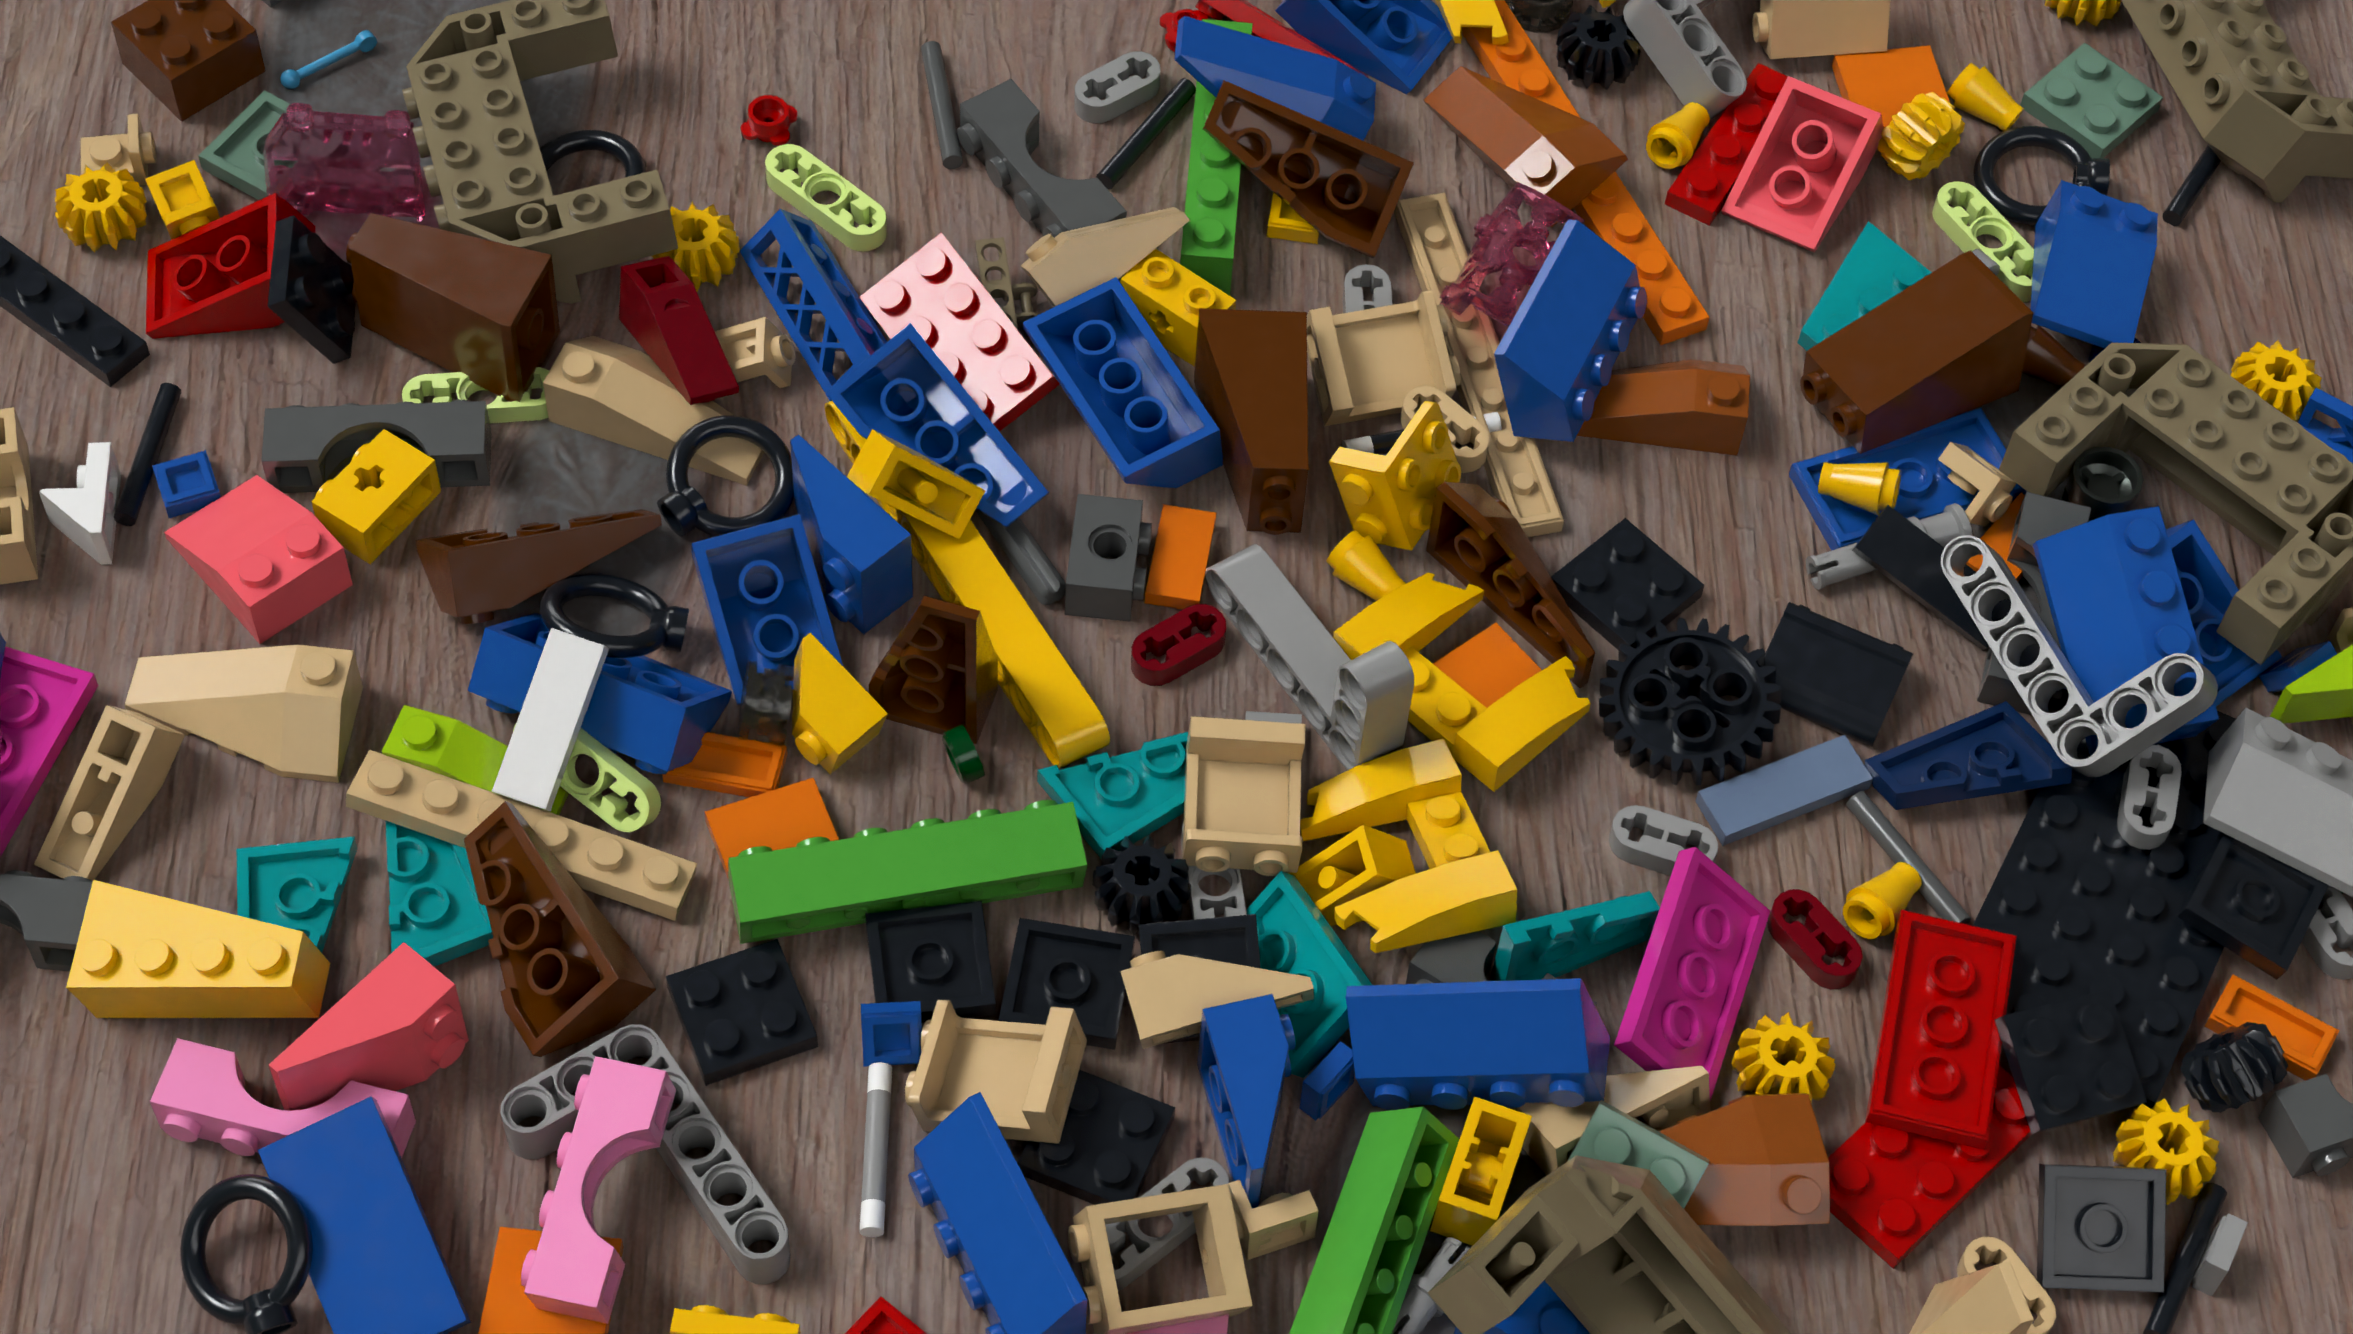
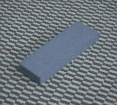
(1783, 790)

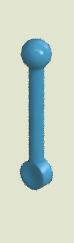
(364, 41)

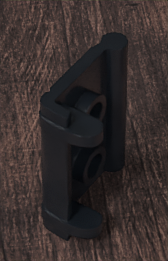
(1835, 672)

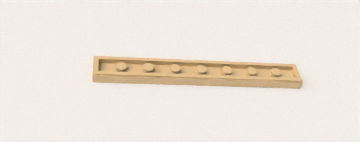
(1511, 461)

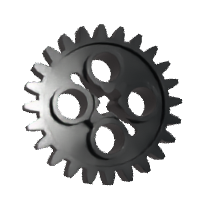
(1690, 701)

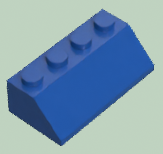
(1568, 335)
(1127, 388)
(2119, 607)
(635, 706)
(1478, 1040)
(995, 1227)

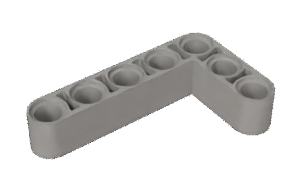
(1687, 51)
(2053, 672)
(1352, 704)
(687, 1128)

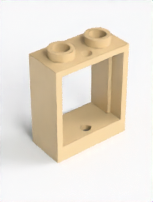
(1218, 1249)

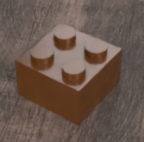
(188, 51)

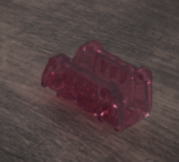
(342, 161)
(1493, 252)

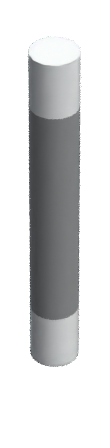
(876, 1150)

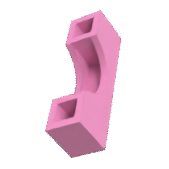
(207, 1099)
(619, 1114)

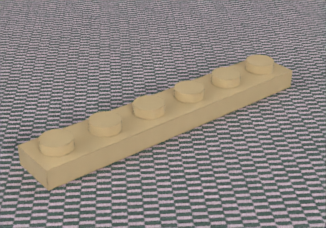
(590, 855)

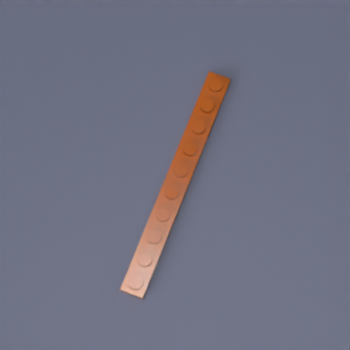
(1609, 209)

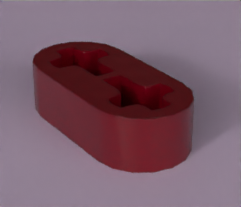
(1175, 640)
(1814, 939)

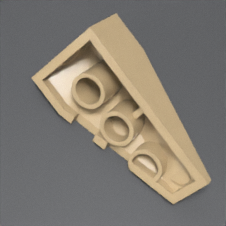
(631, 402)
(268, 703)
(1976, 1304)

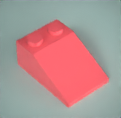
(1804, 164)
(263, 556)
(382, 1033)

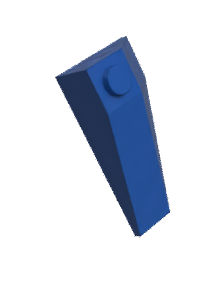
(1278, 72)
(922, 405)

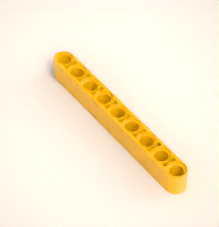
(1028, 661)

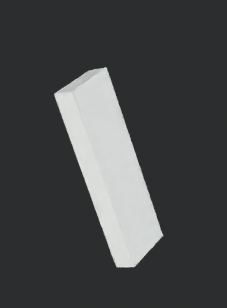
(550, 719)

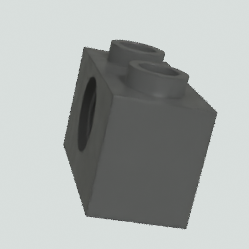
(1101, 585)

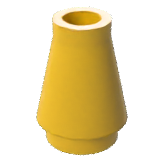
(1984, 97)
(1676, 137)
(1861, 484)
(1363, 566)
(1876, 904)

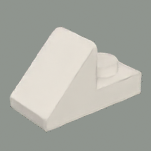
(88, 510)

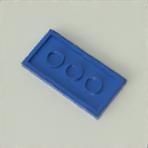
(1923, 483)
(370, 1236)

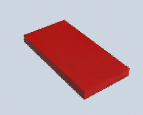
(1940, 1029)

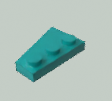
(1867, 278)
(1123, 792)
(295, 884)
(433, 897)
(1573, 937)
(1302, 942)

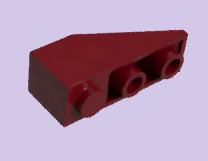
(674, 330)

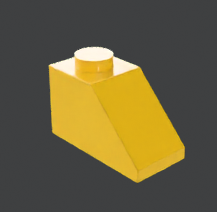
(915, 484)
(830, 708)
(1353, 868)

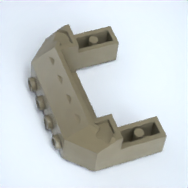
(2248, 91)
(488, 149)
(2223, 451)
(1613, 1255)

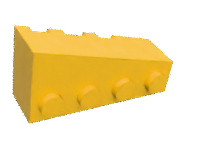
(190, 961)

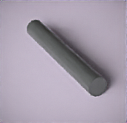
(941, 105)
(1901, 851)

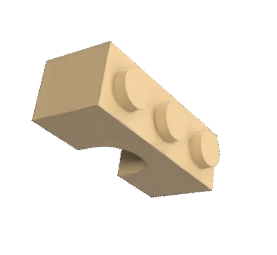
(17, 529)

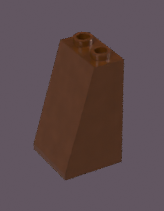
(457, 300)
(1921, 356)
(1256, 391)

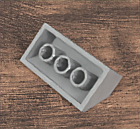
(2283, 797)

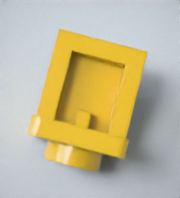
(182, 199)

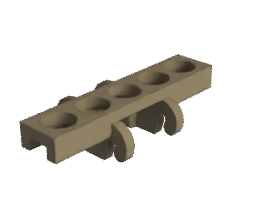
(1002, 287)

